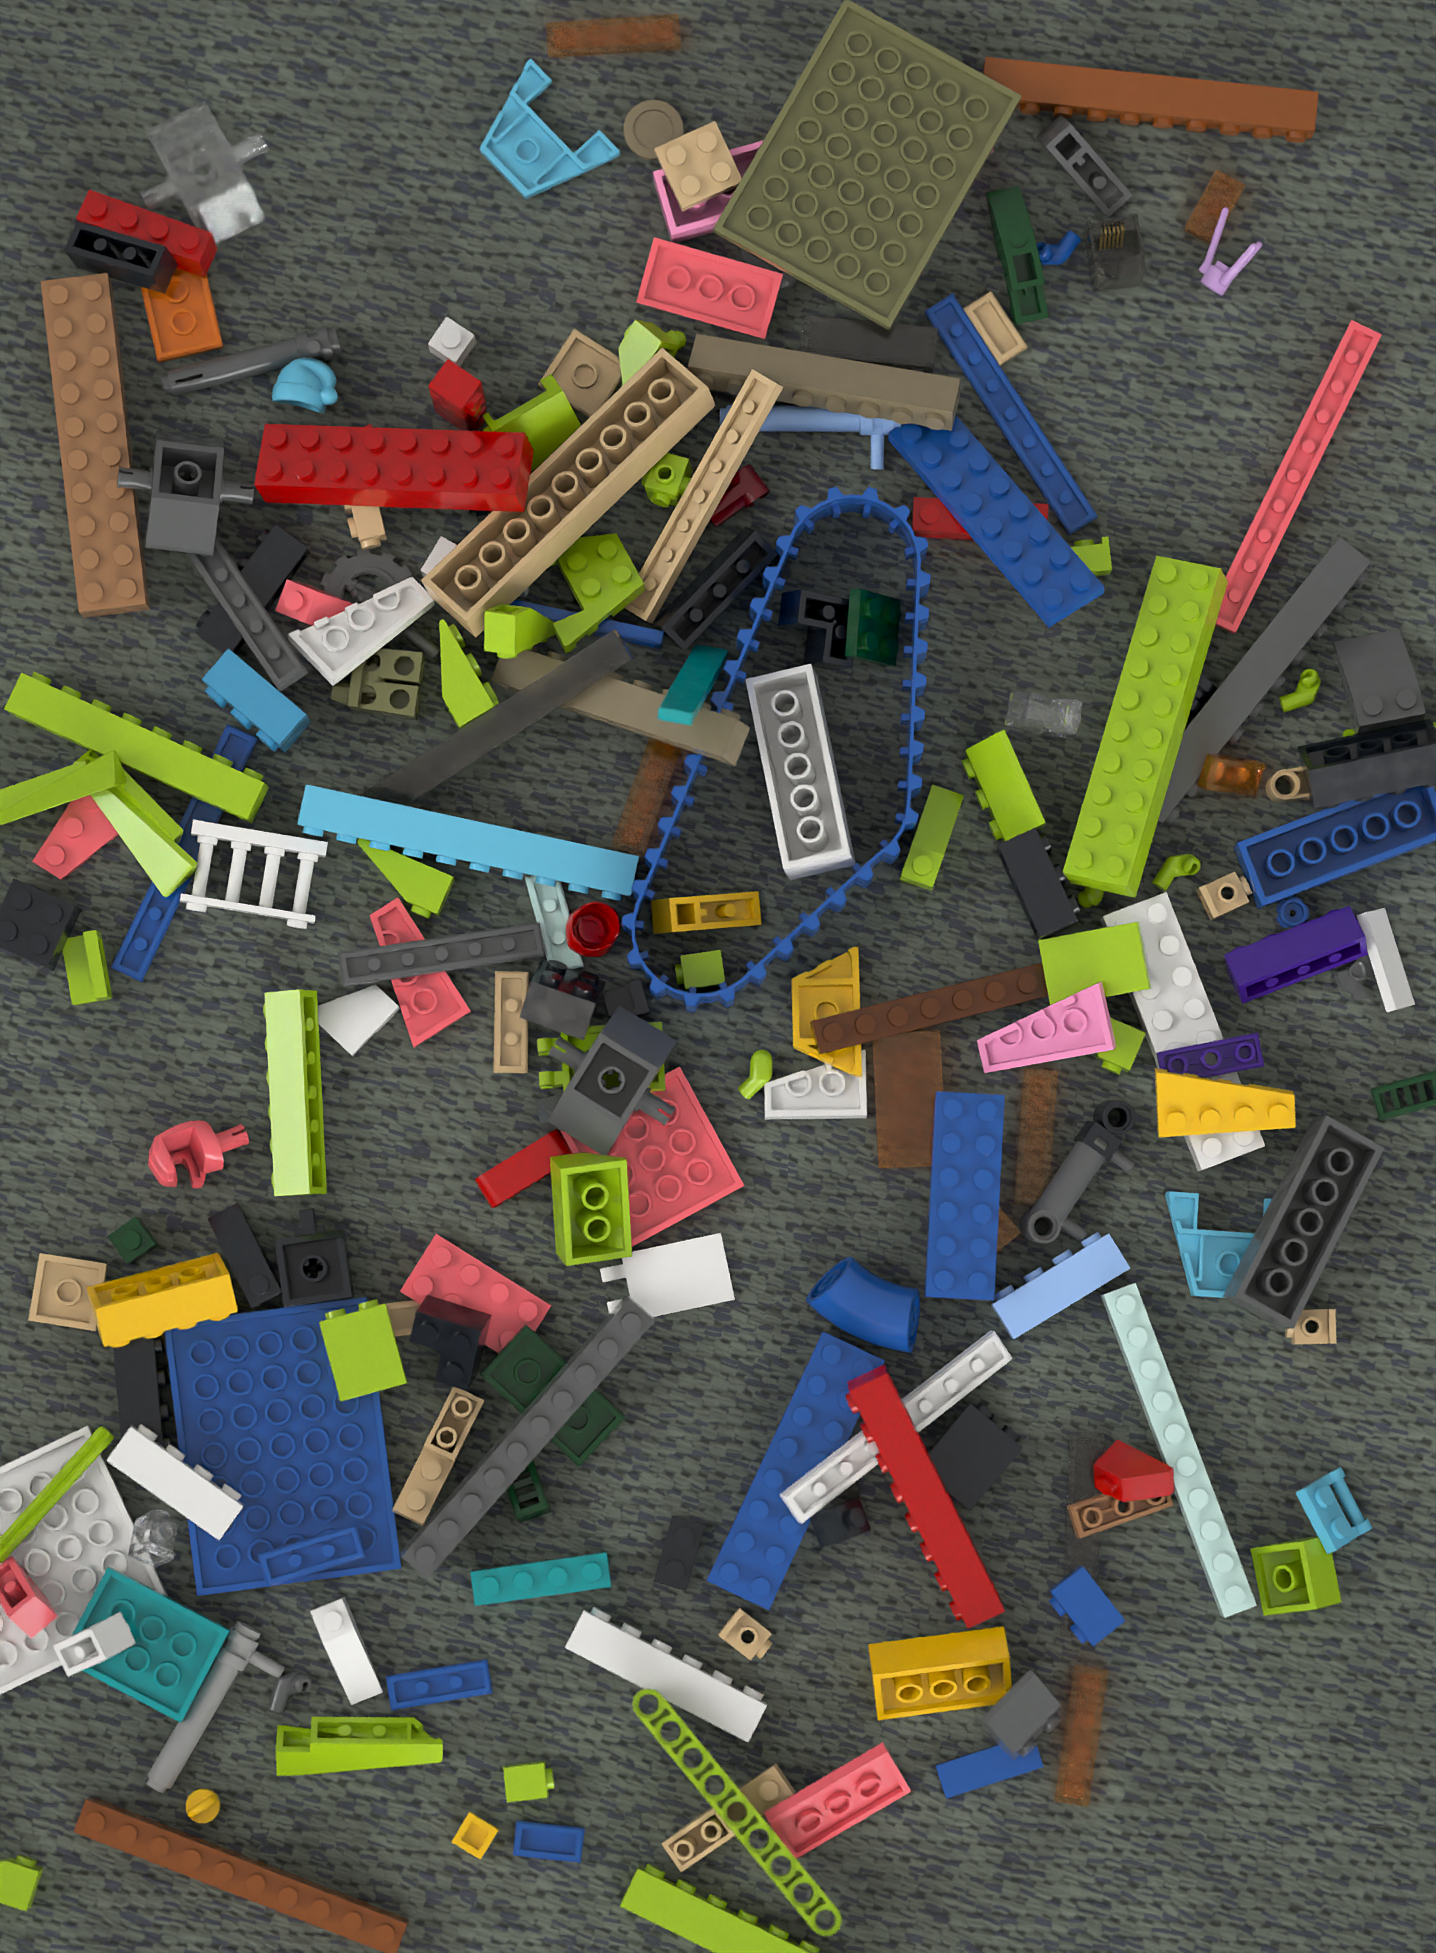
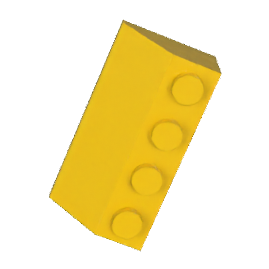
(162, 1300)
(940, 1672)

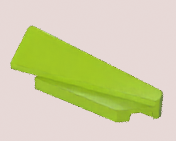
(60, 787)
(146, 832)
(354, 1744)

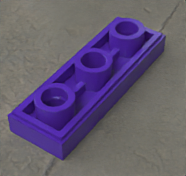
(1231, 1056)

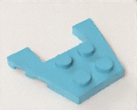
(529, 150)
(1206, 1255)

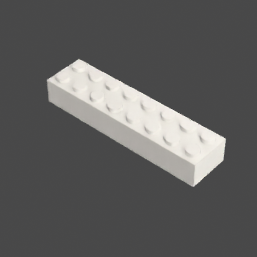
(1179, 1012)

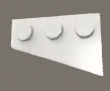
(817, 1094)

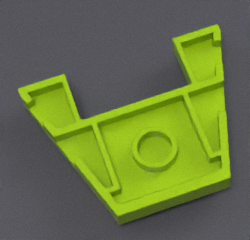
(601, 581)

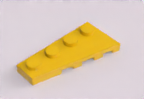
(1218, 1106)

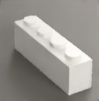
(175, 1481)

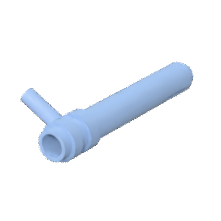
(812, 419)

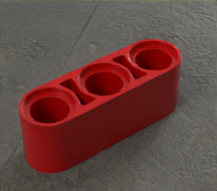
(521, 1169)

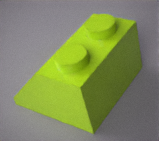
(1295, 1576)

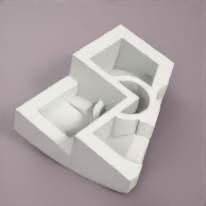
(356, 1016)

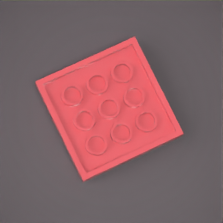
(670, 1166)

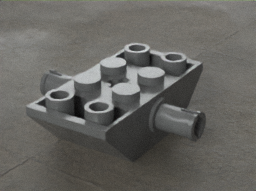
(185, 491)
(599, 1114)

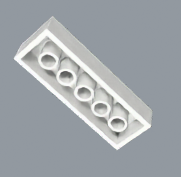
(800, 772)

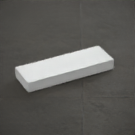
(1385, 960)

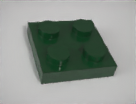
(873, 627)

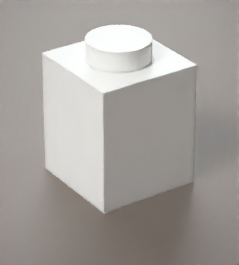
(452, 342)

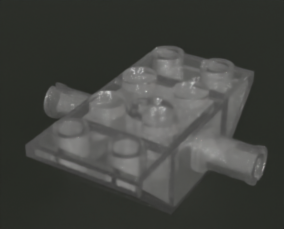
(223, 198)

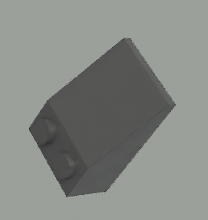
(1379, 681)

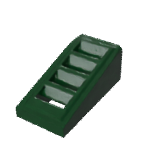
(1379, 1100)
(535, 1510)

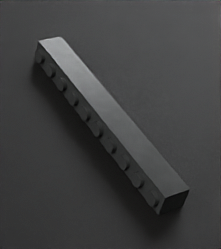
(1263, 667)
(526, 1436)

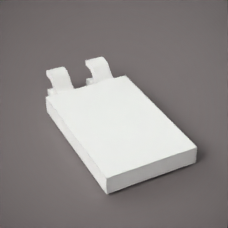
(675, 1276)

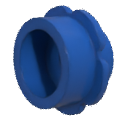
(1286, 906)

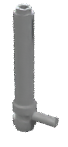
(231, 1658)

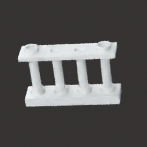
(241, 842)

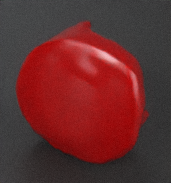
(592, 929)

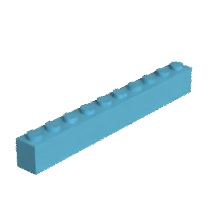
(468, 841)

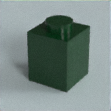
(133, 1240)

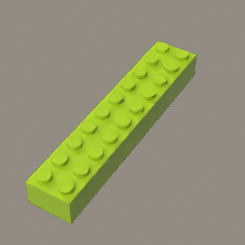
(1145, 726)

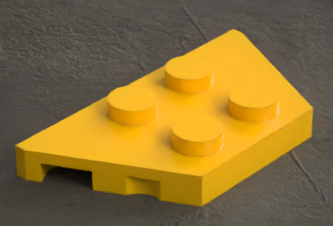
(822, 993)

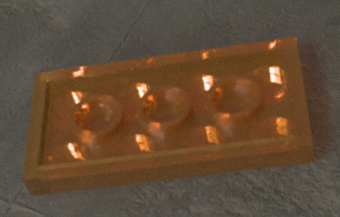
(904, 1086)

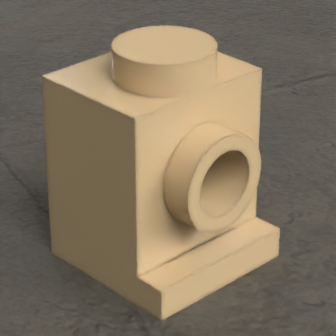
(366, 525)
(1213, 901)
(1325, 1330)
(737, 1625)

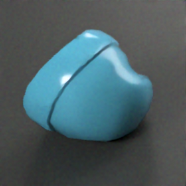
(306, 384)

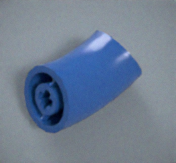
(867, 1305)

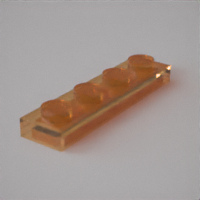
(613, 36)
(646, 797)
(1081, 1735)

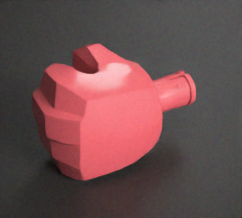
(194, 1147)

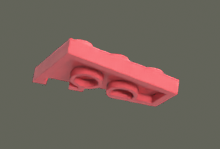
(75, 838)

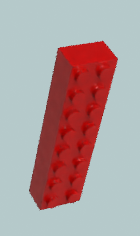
(394, 467)

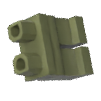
(370, 686)

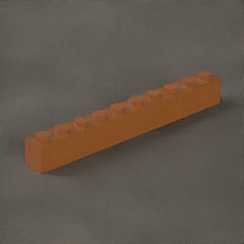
(1158, 99)
(241, 1875)

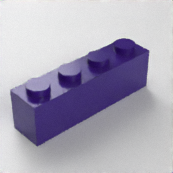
(1295, 954)

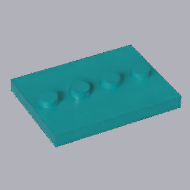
(170, 1648)

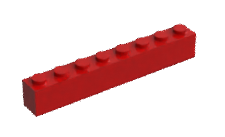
(925, 1497)

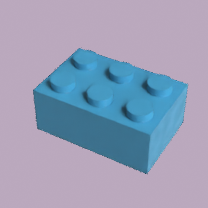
(255, 702)

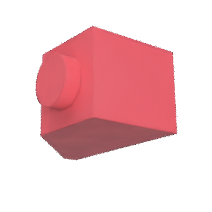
(308, 603)
(23, 1599)

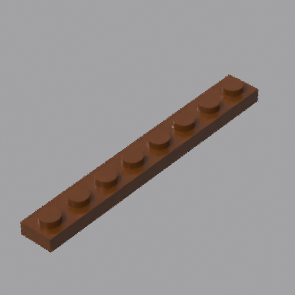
(929, 1008)

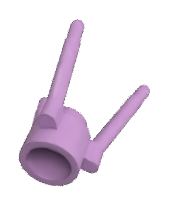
(1220, 276)

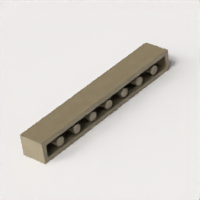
(829, 382)
(632, 708)

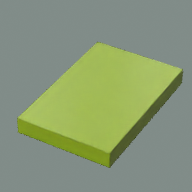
(1094, 956)

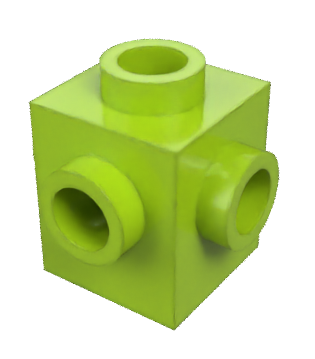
(667, 480)

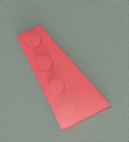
(426, 1001)

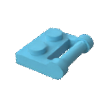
(1327, 1514)

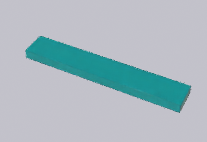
(692, 684)

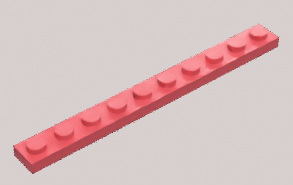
(1295, 472)

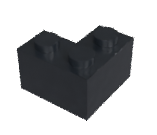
(825, 622)
(455, 1332)

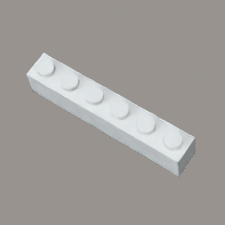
(674, 1678)

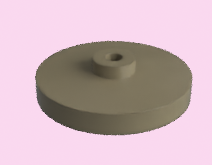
(651, 126)

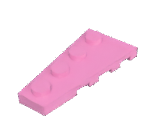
(1057, 1032)

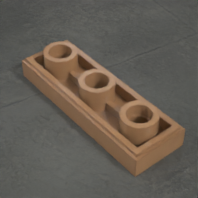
(1102, 1512)

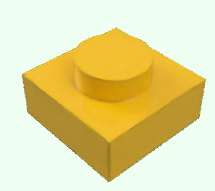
(475, 1835)

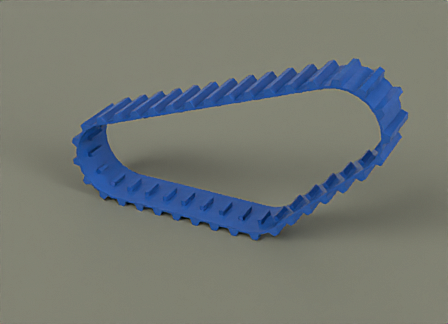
(803, 521)

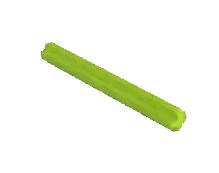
(54, 1491)

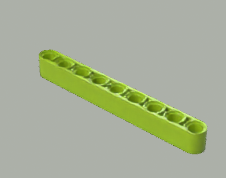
(743, 1827)

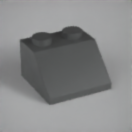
(1022, 1716)

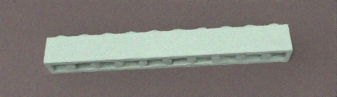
(1178, 1450)

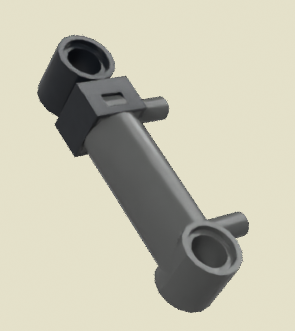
(1092, 1147)

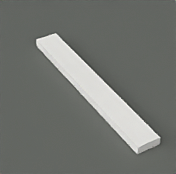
(924, 1406)

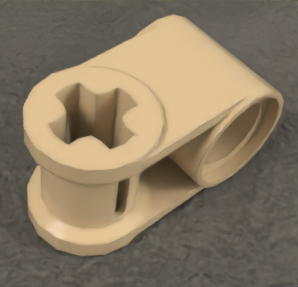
(1297, 783)

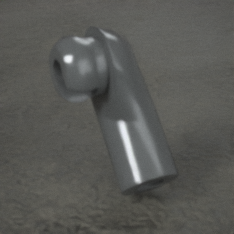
(286, 1686)

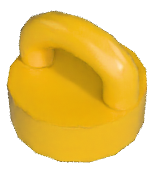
(202, 1805)

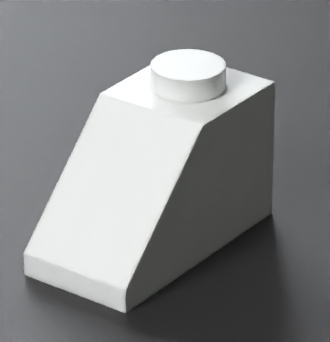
(94, 1644)

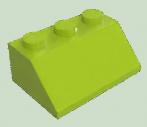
(1002, 787)
(590, 1208)

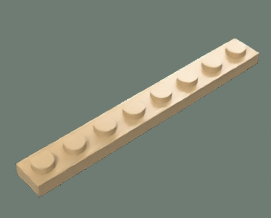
(704, 493)

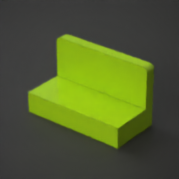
(87, 968)

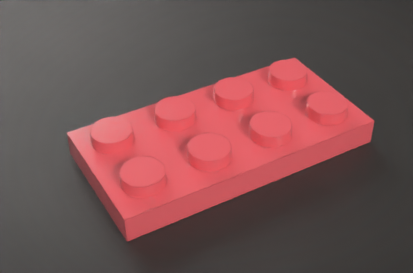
(709, 288)
(464, 1280)
(837, 1801)

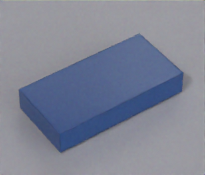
(548, 1841)

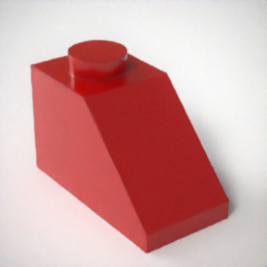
(1132, 1474)

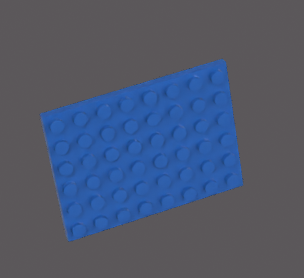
(268, 1421)

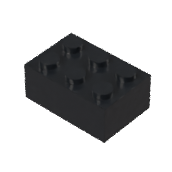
(1038, 883)

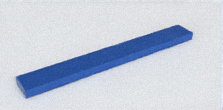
(1010, 414)
(156, 910)

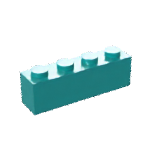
(541, 1578)

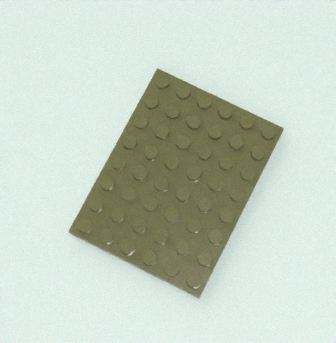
(867, 164)

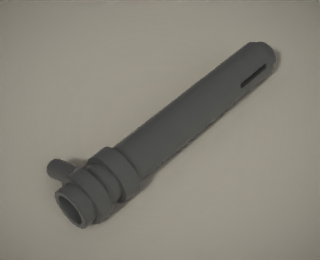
(253, 361)

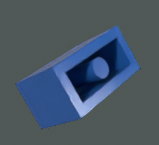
(1086, 1606)

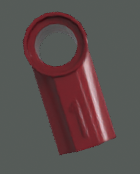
(741, 493)

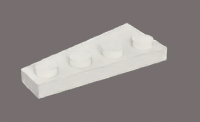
(351, 637)

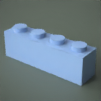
(1059, 1286)

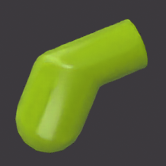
(1176, 866)
(759, 1073)

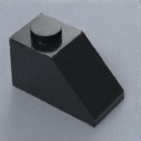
(840, 1522)

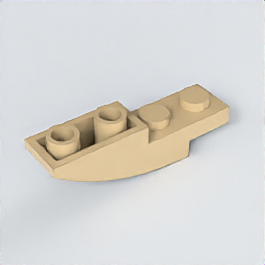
(438, 1456)
(709, 1830)

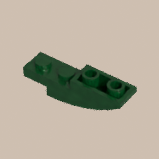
(1018, 254)

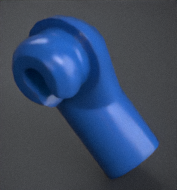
(1058, 253)

